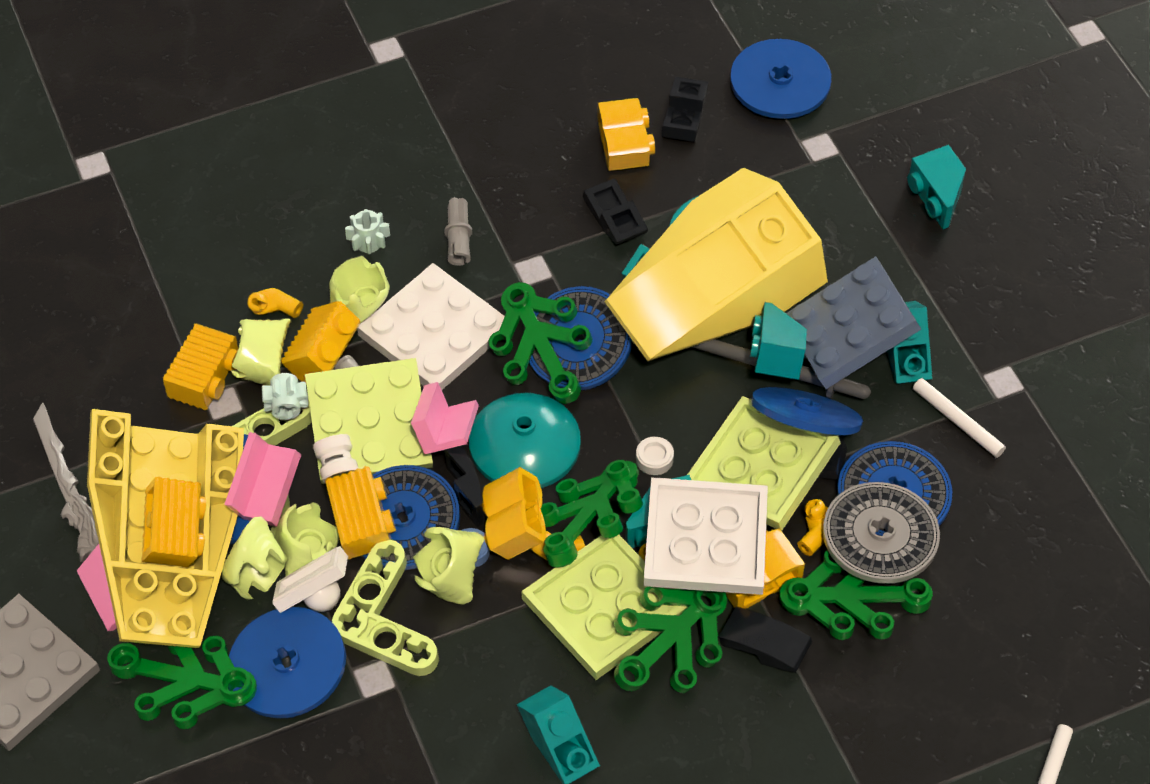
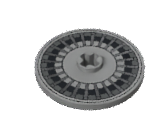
(901, 551)

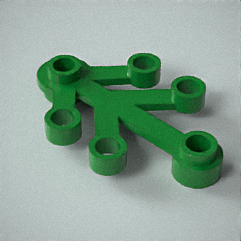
(537, 335)
(617, 478)
(850, 597)
(675, 630)
(185, 680)

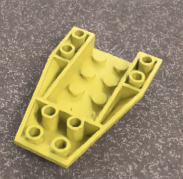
(719, 267)
(153, 599)

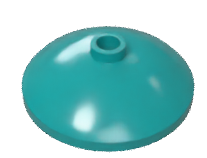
(543, 449)

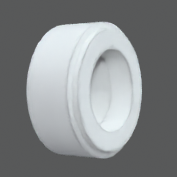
(654, 455)

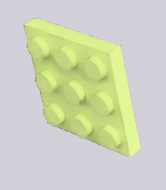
(373, 408)
(766, 453)
(586, 597)

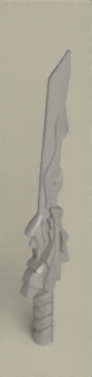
(76, 508)

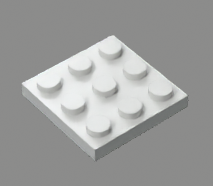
(434, 323)
(706, 536)

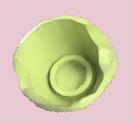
(359, 286)
(260, 349)
(304, 536)
(254, 559)
(449, 563)

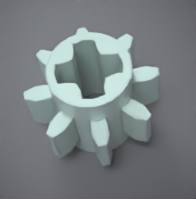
(367, 231)
(284, 396)

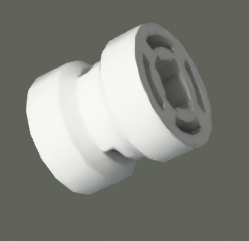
(334, 456)

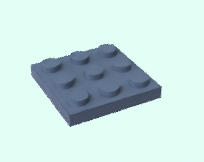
(853, 322)

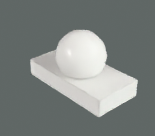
(313, 583)

